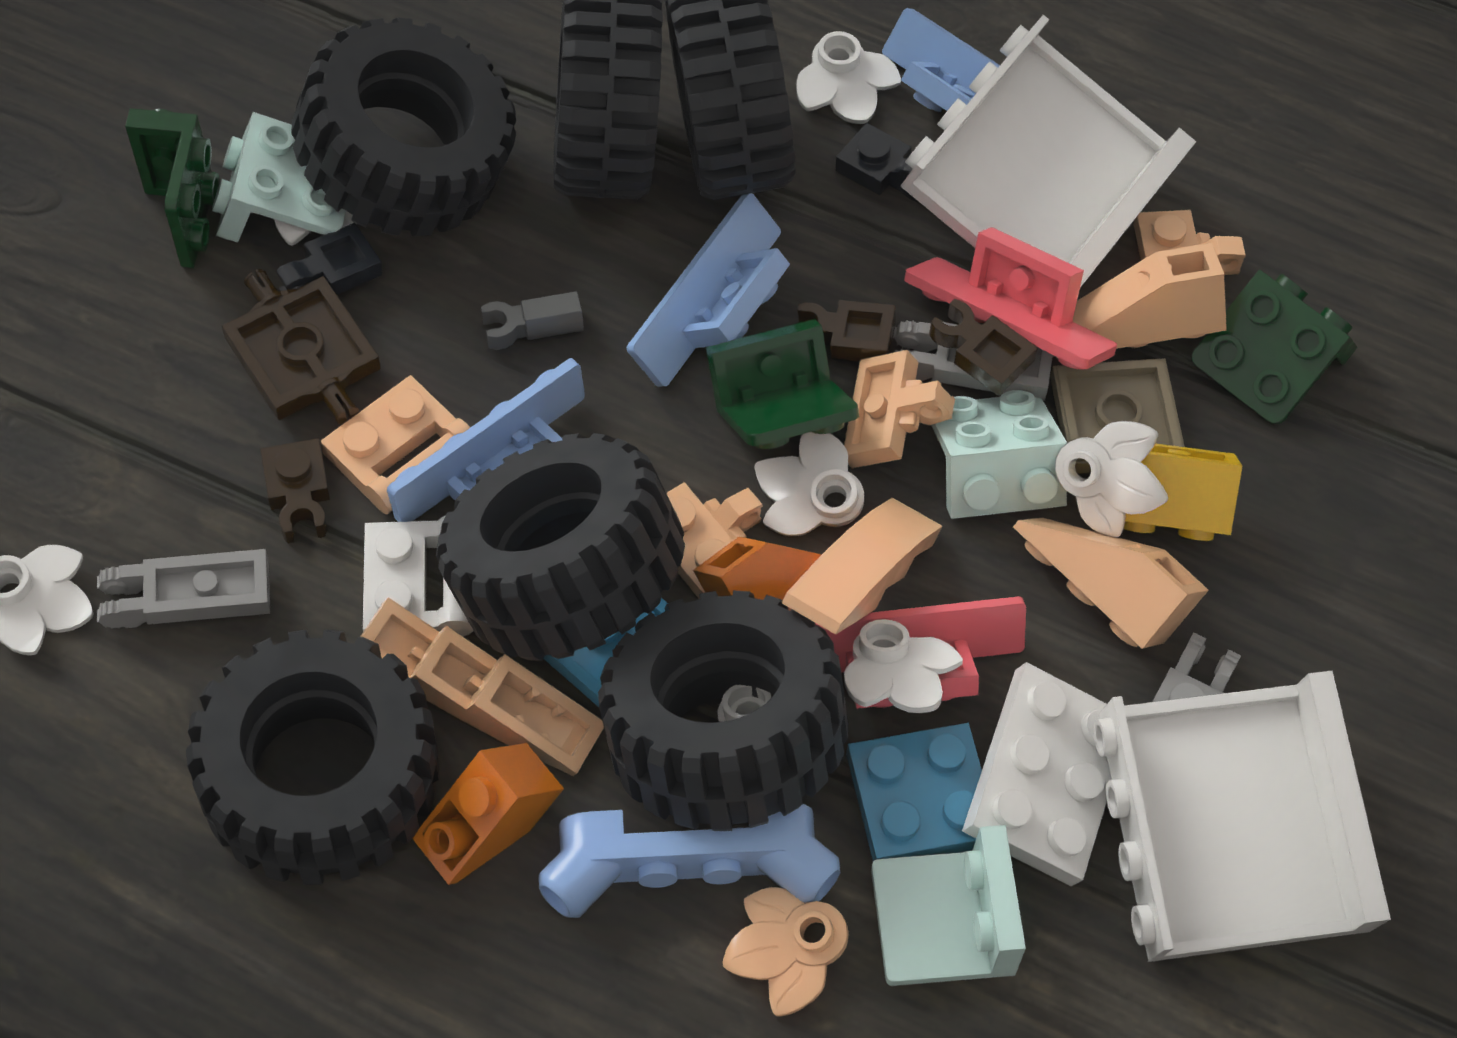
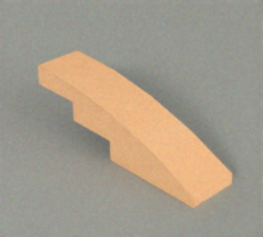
(861, 565)
(487, 692)

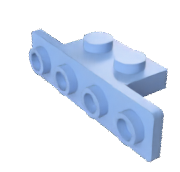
(934, 61)
(714, 292)
(507, 429)

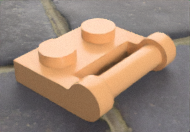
(386, 434)

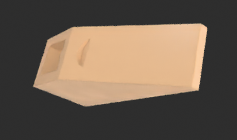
(1159, 299)
(1128, 581)

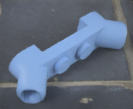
(599, 854)

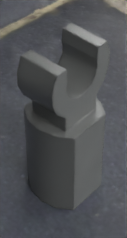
(532, 319)

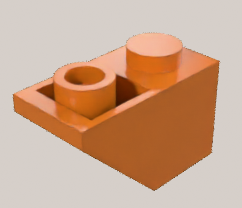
(755, 568)
(487, 810)

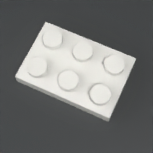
(1044, 776)

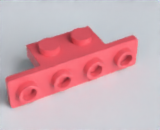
(1021, 289)
(969, 627)

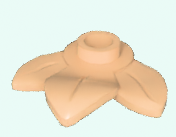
(777, 950)

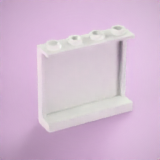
(1042, 157)
(1240, 819)

